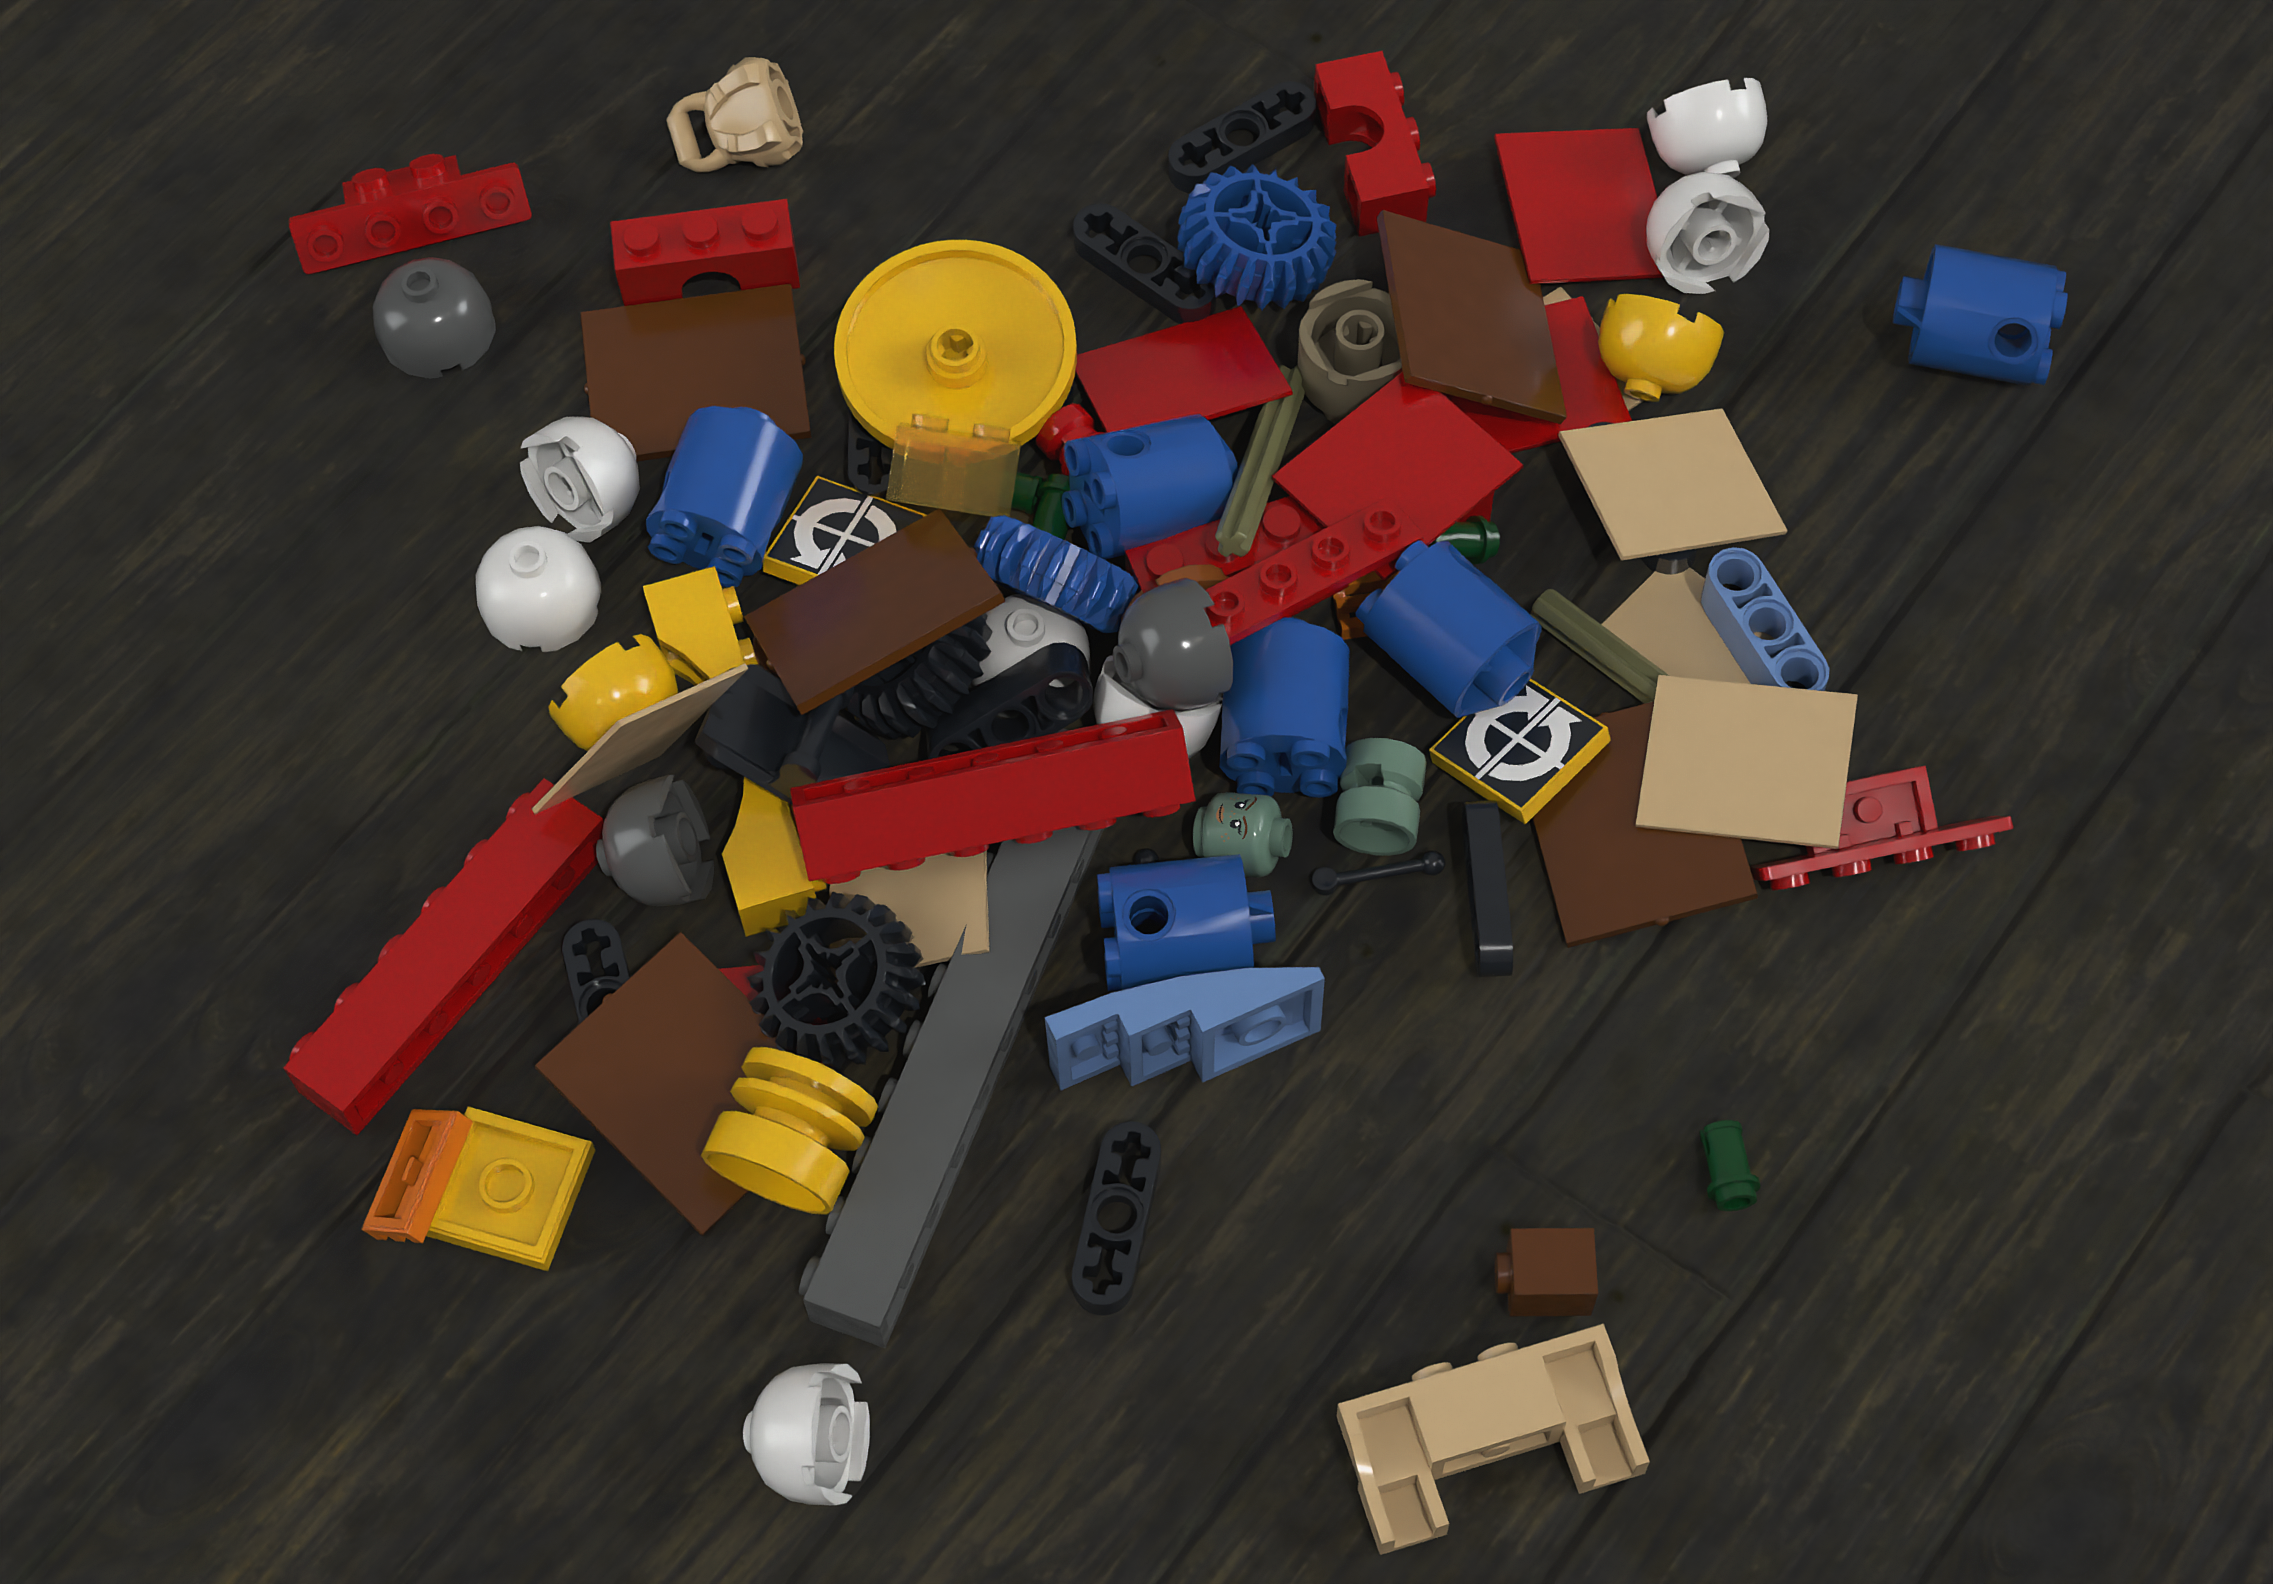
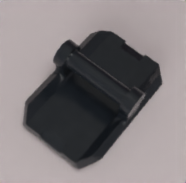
(773, 745)

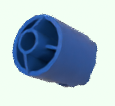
(1983, 315)
(1146, 482)
(724, 492)
(1452, 629)
(1286, 711)
(1202, 915)

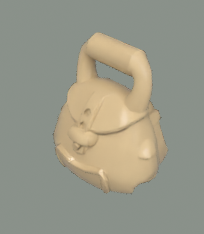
(746, 116)

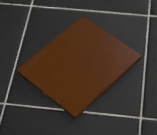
(1469, 318)
(673, 356)
(873, 610)
(1626, 876)
(660, 1071)

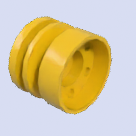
(796, 1117)

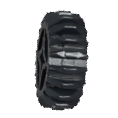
(923, 683)
(801, 986)

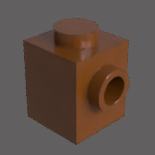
(1548, 1272)

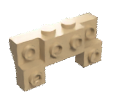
(1482, 1414)

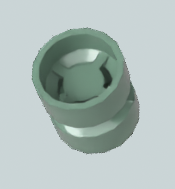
(1380, 797)

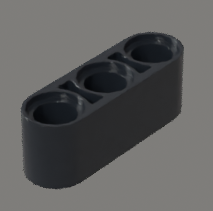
(1022, 689)

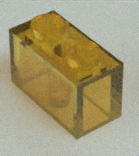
(954, 467)

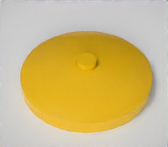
(958, 338)

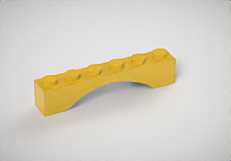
(764, 850)

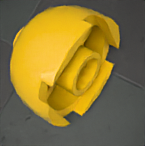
(1655, 346)
(612, 688)

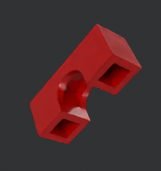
(1364, 104)
(666, 250)

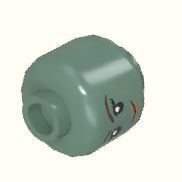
(1246, 827)

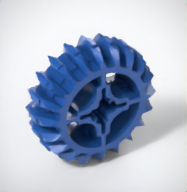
(1256, 237)
(1055, 573)

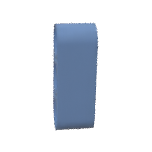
(1760, 609)

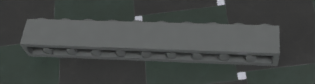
(943, 1090)

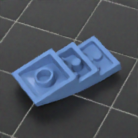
(1198, 1018)

